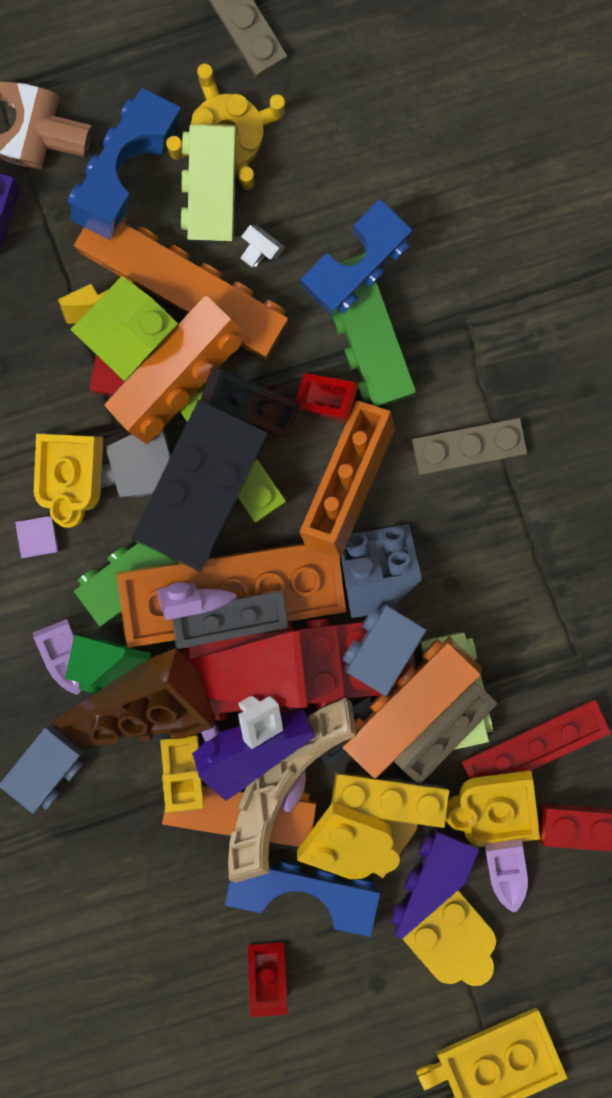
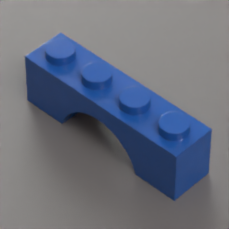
(144, 129)
(349, 902)

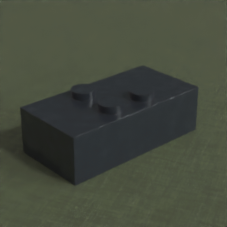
(199, 486)

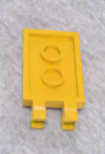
(499, 1062)

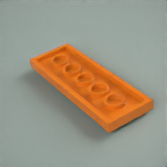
(306, 577)

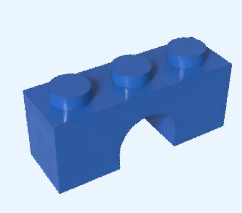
(335, 284)

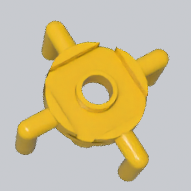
(236, 111)

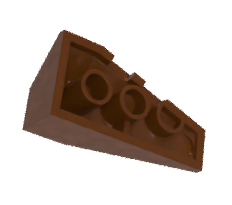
(150, 700)

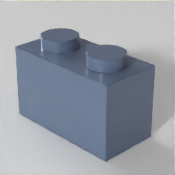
(42, 769)

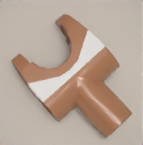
(39, 127)

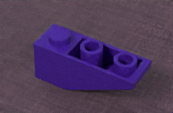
(440, 874)

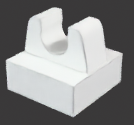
(260, 246)
(259, 720)

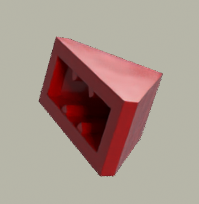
(327, 397)

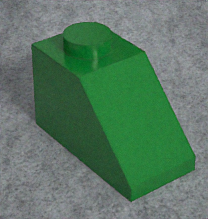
(100, 662)

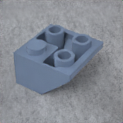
(379, 568)

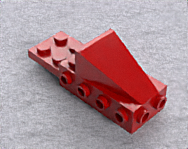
(285, 664)

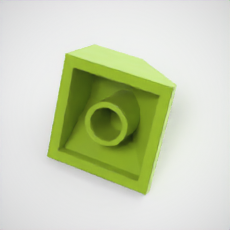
(124, 327)

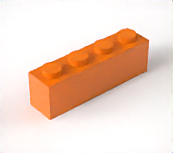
(175, 370)
(347, 479)
(412, 706)
(222, 815)

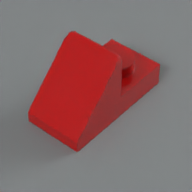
(267, 980)

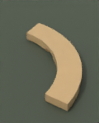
(264, 796)

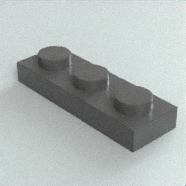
(236, 619)

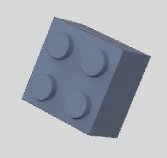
(383, 648)

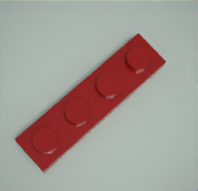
(540, 743)

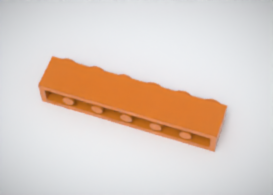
(183, 284)

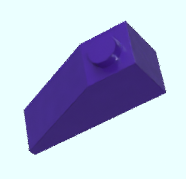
(231, 764)

